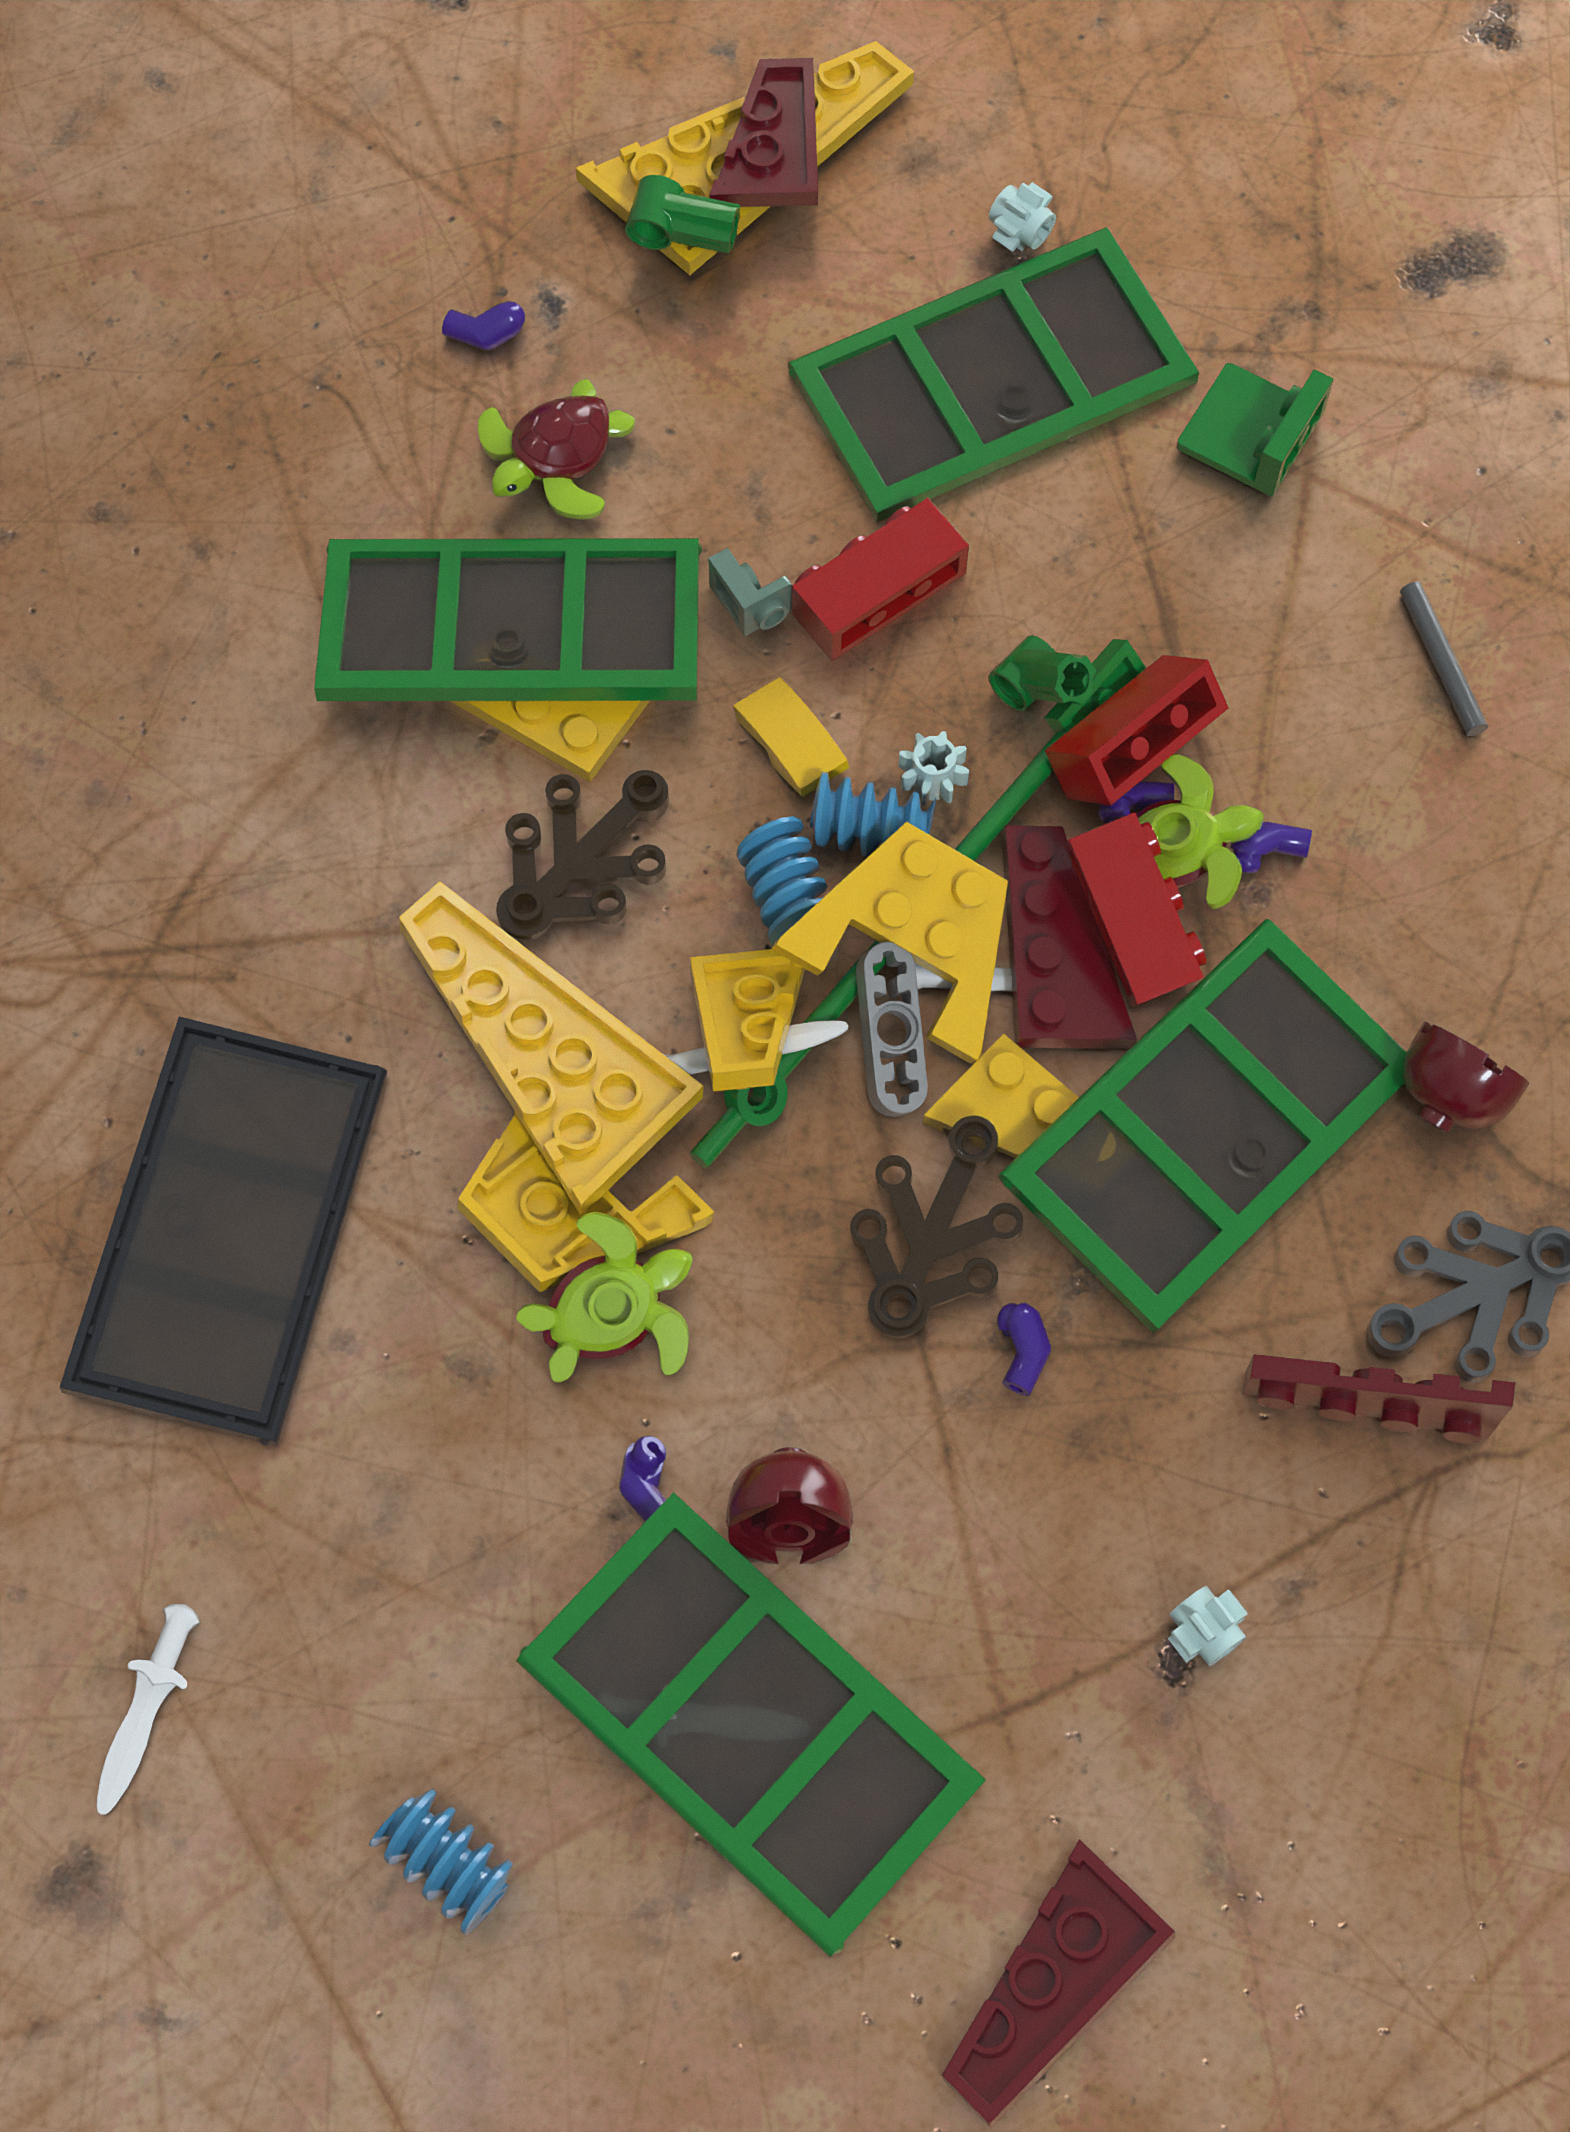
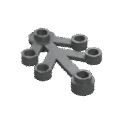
(1481, 1287)

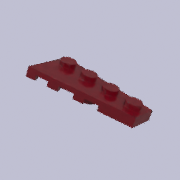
(1057, 957)
(1380, 1395)

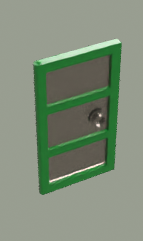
(992, 373)
(509, 620)
(1208, 1124)
(751, 1723)

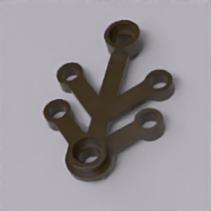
(579, 860)
(931, 1237)

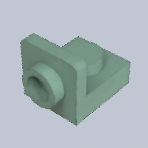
(744, 598)

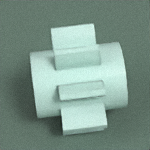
(1022, 217)
(933, 768)
(1207, 1626)

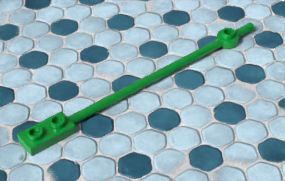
(1114, 669)

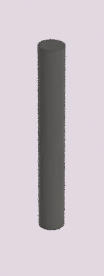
(1444, 658)

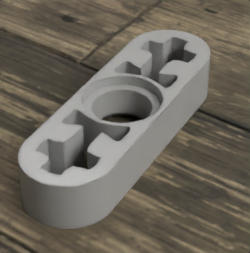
(908, 1072)

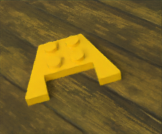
(929, 905)
(533, 1221)

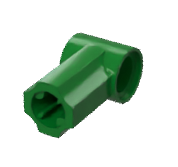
(668, 214)
(1041, 673)

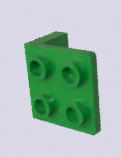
(1254, 426)

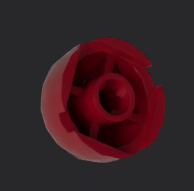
(1458, 1081)
(789, 1505)

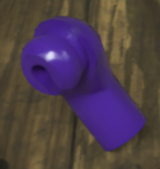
(488, 328)
(1137, 799)
(1271, 838)
(1031, 1342)
(642, 1475)

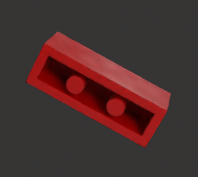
(879, 578)
(1136, 729)
(1135, 908)

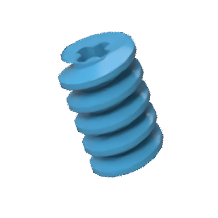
(863, 815)
(780, 873)
(445, 1859)

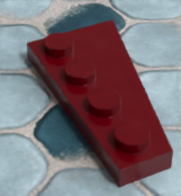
(1066, 1972)

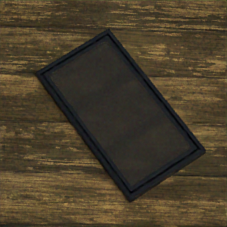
(225, 1232)

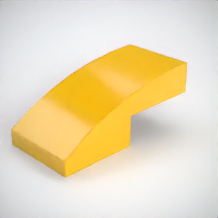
(791, 735)

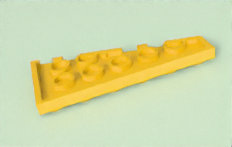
(847, 97)
(566, 1065)

